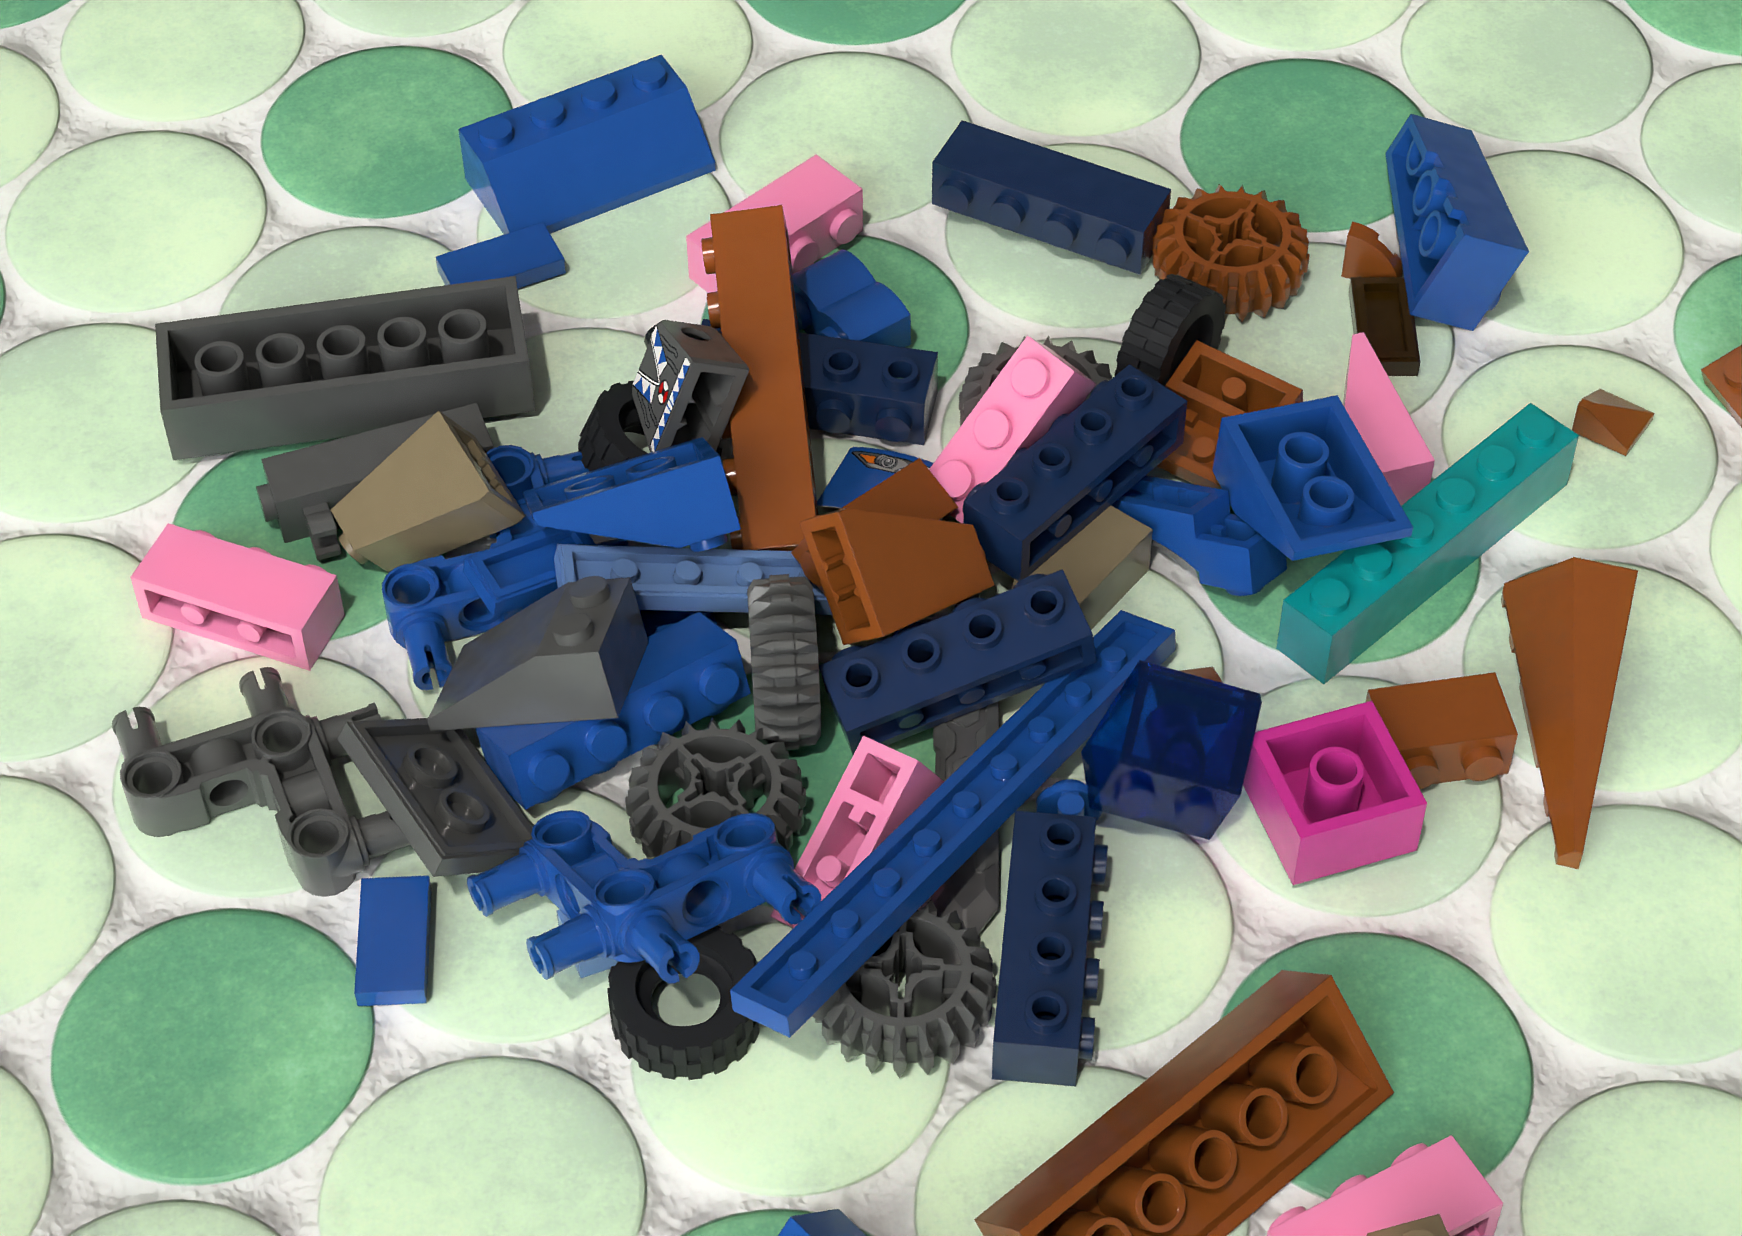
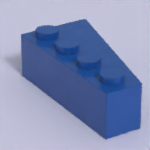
(1450, 223)

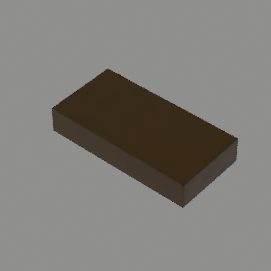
(1382, 313)

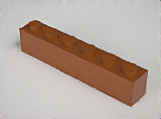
(770, 418)

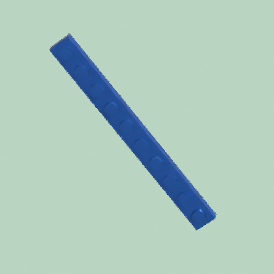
(943, 832)

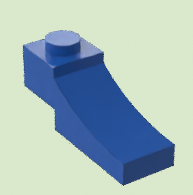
(1200, 529)

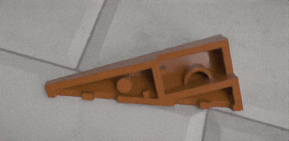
(1568, 650)

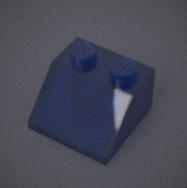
(1171, 750)

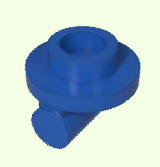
(1066, 798)

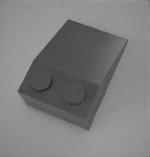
(549, 662)

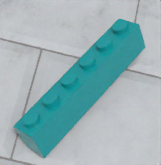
(1453, 524)

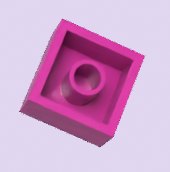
(1334, 792)

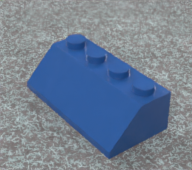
(586, 149)

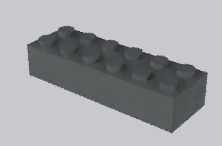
(341, 366)

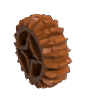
(1234, 246)

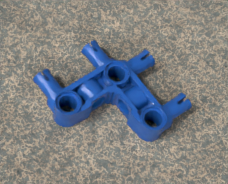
(433, 596)
(645, 905)

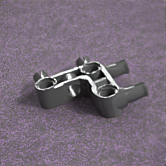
(263, 760)

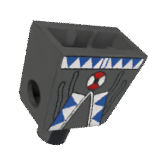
(686, 384)

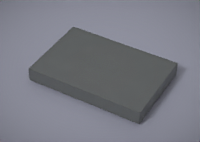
(438, 794)

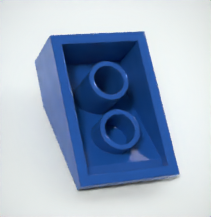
(1306, 479)
(655, 498)

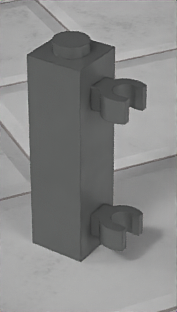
(315, 478)

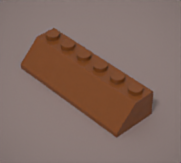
(1211, 1126)

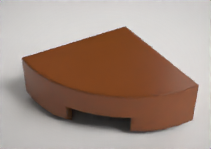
(1368, 256)

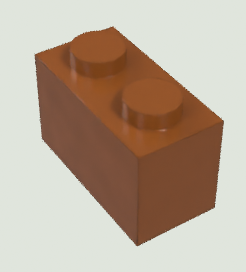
(1449, 727)

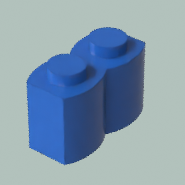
(845, 302)

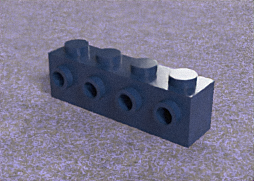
(1049, 196)
(867, 394)
(1075, 471)
(959, 661)
(1045, 949)

